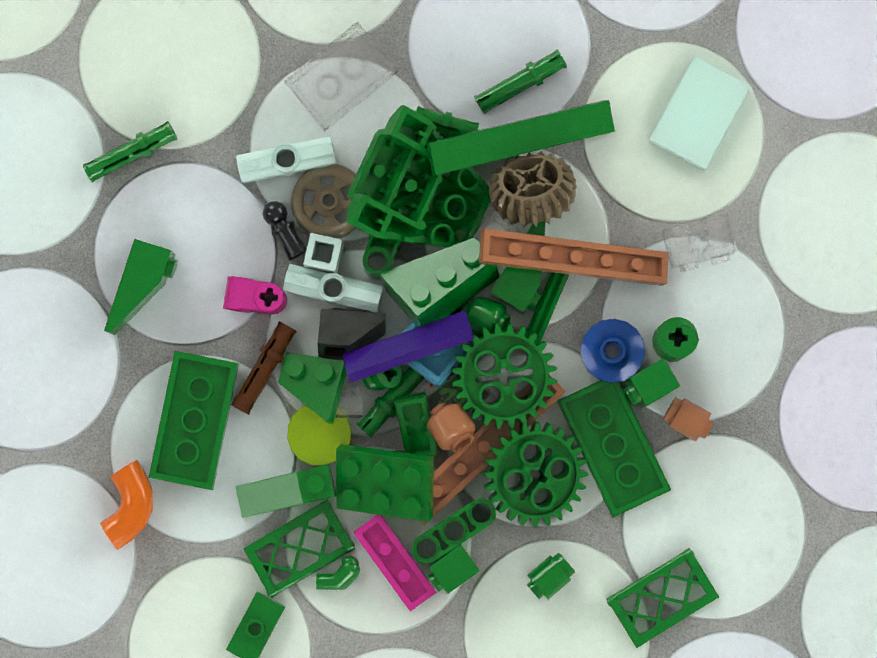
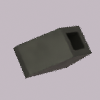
(347, 331)

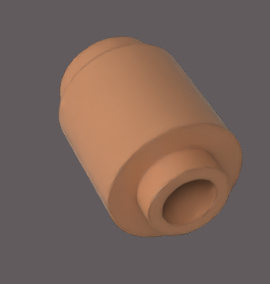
(688, 419)

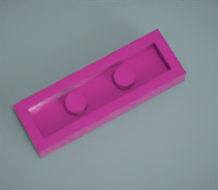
(394, 562)

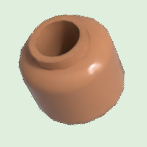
(451, 426)

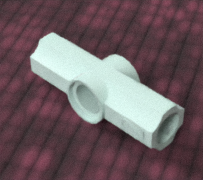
(265, 165)
(312, 284)

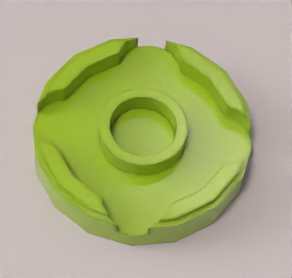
(314, 438)

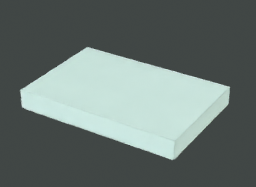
(699, 113)

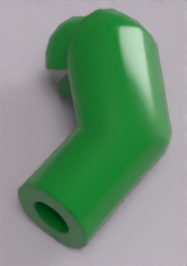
(341, 578)

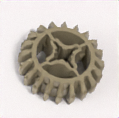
(532, 189)

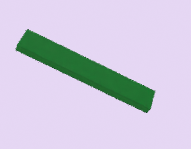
(520, 137)

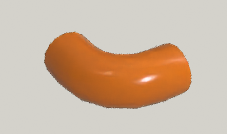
(134, 507)

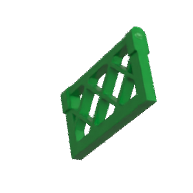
(275, 536)
(687, 607)

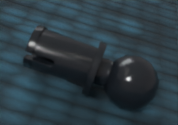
(276, 215)

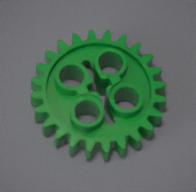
(507, 405)
(559, 487)

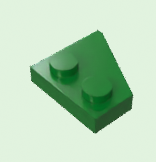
(314, 382)

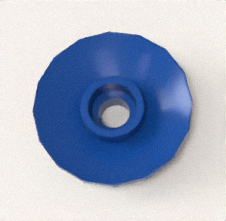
(612, 334)

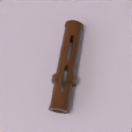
(265, 365)

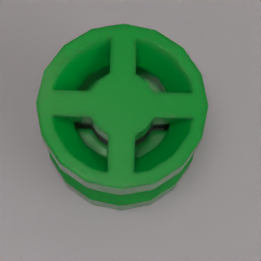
(385, 380)

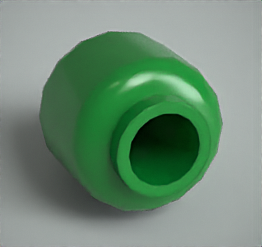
(486, 313)

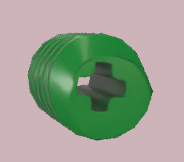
(684, 331)

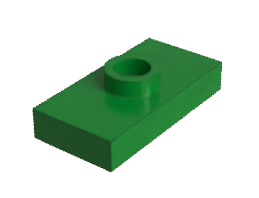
(413, 418)
(255, 627)

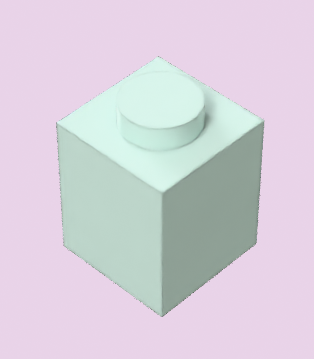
(323, 253)

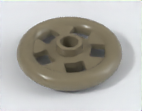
(304, 212)

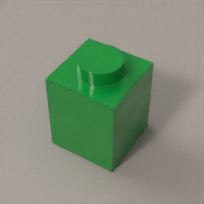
(452, 570)

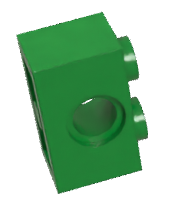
(651, 384)

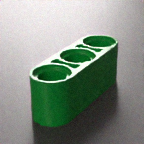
(442, 542)

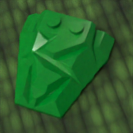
(400, 196)

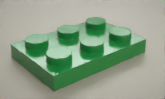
(384, 482)

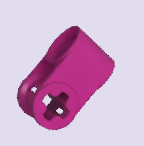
(248, 296)

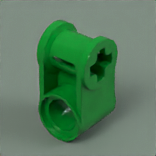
(383, 247)

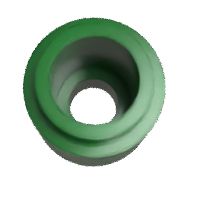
(550, 576)

